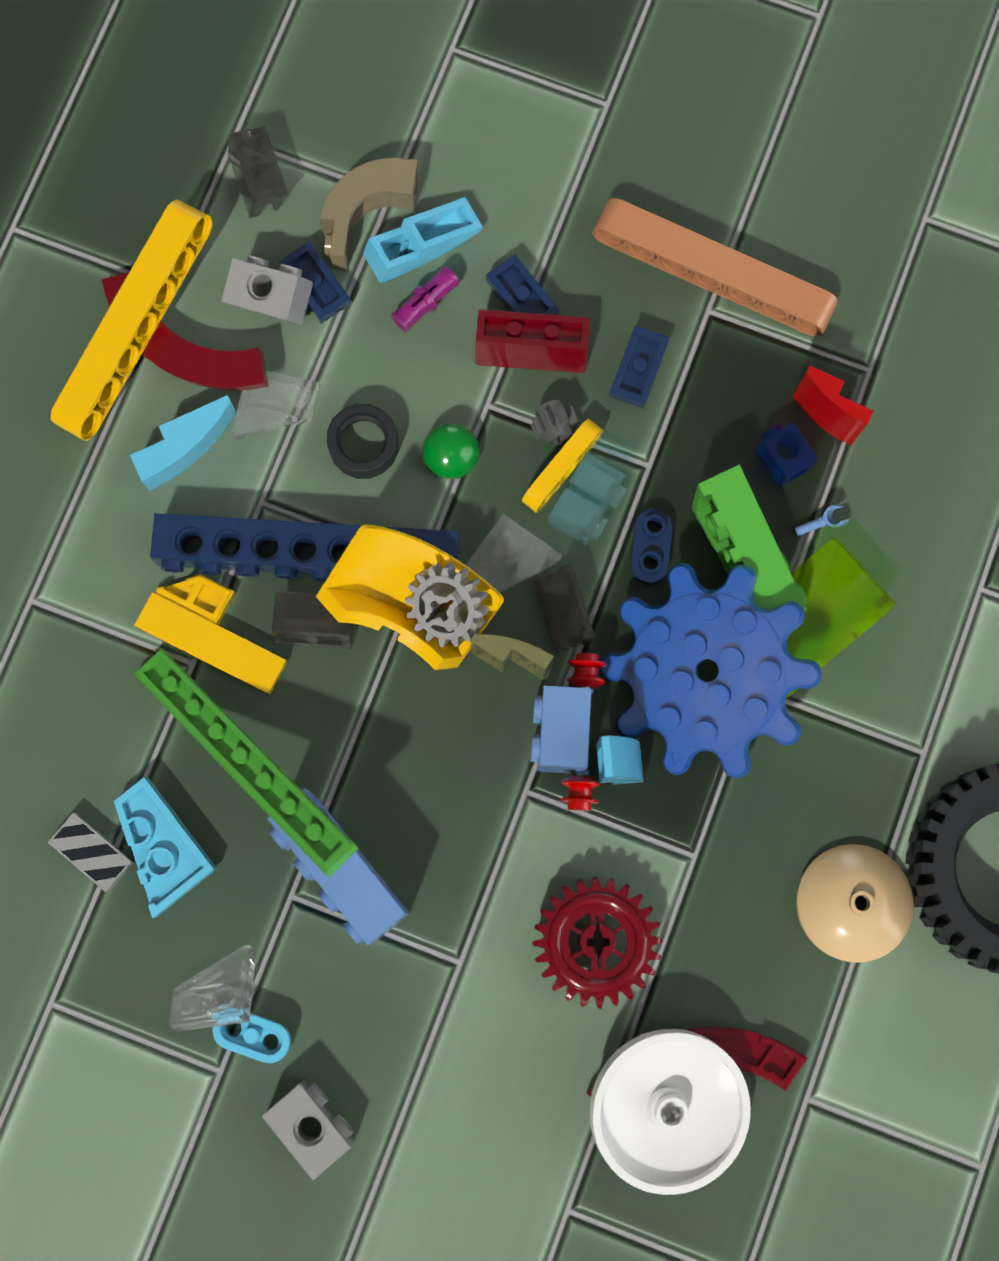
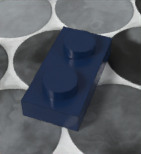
(519, 289)
(327, 294)
(639, 367)

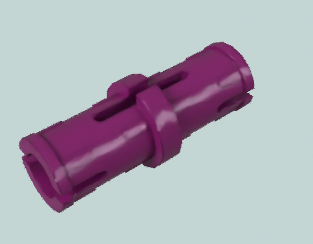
(425, 299)

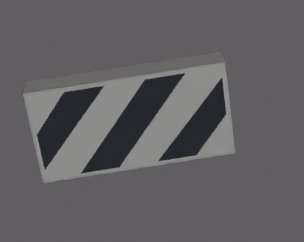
(90, 852)

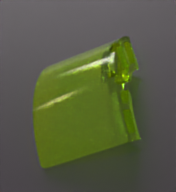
(840, 603)

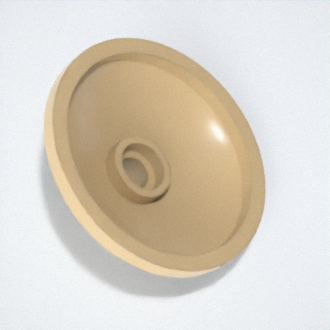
(828, 903)

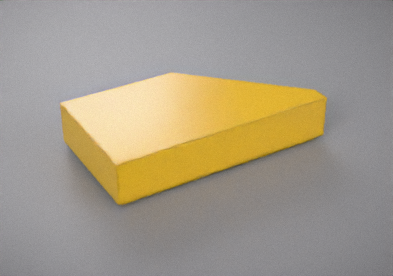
(200, 597)

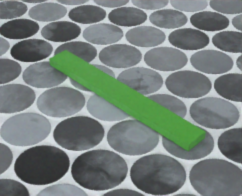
(247, 763)

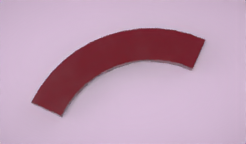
(196, 363)
(754, 1053)

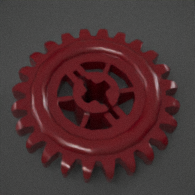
(598, 981)

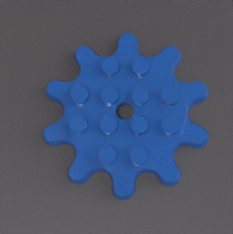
(751, 662)

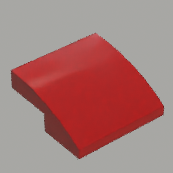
(821, 401)

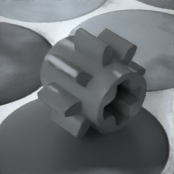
(554, 422)

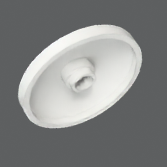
(670, 1111)

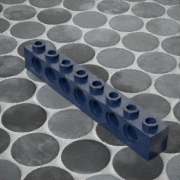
(174, 531)

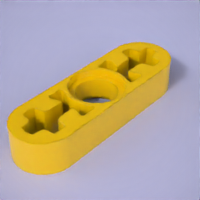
(562, 465)

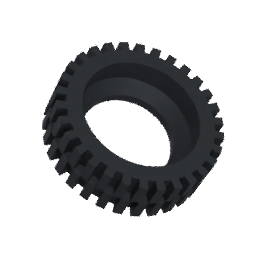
(934, 865)

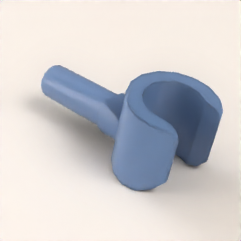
(822, 521)

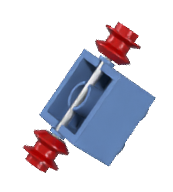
(565, 730)

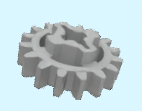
(433, 590)

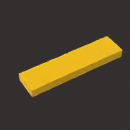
(210, 643)

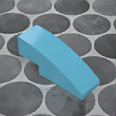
(421, 239)
(183, 442)
(619, 760)

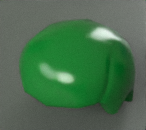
(450, 451)

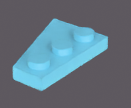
(163, 848)

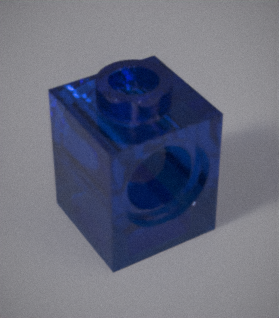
(786, 469)

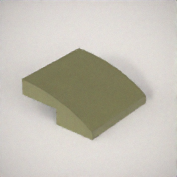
(501, 650)

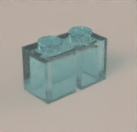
(586, 501)

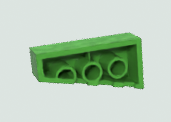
(742, 536)

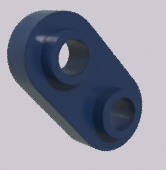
(651, 545)

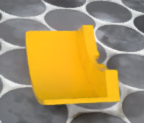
(372, 586)

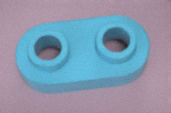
(252, 1039)

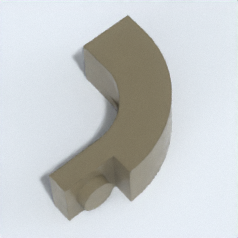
(362, 190)

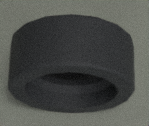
(354, 414)

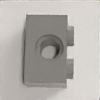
(247, 285)
(312, 1153)

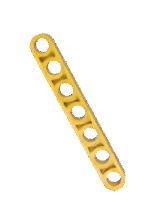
(131, 320)

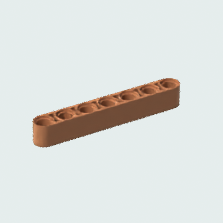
(715, 267)

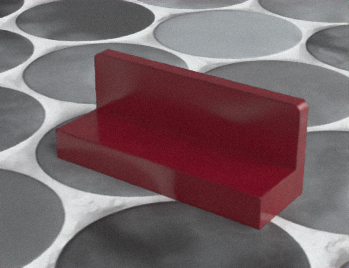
(531, 341)

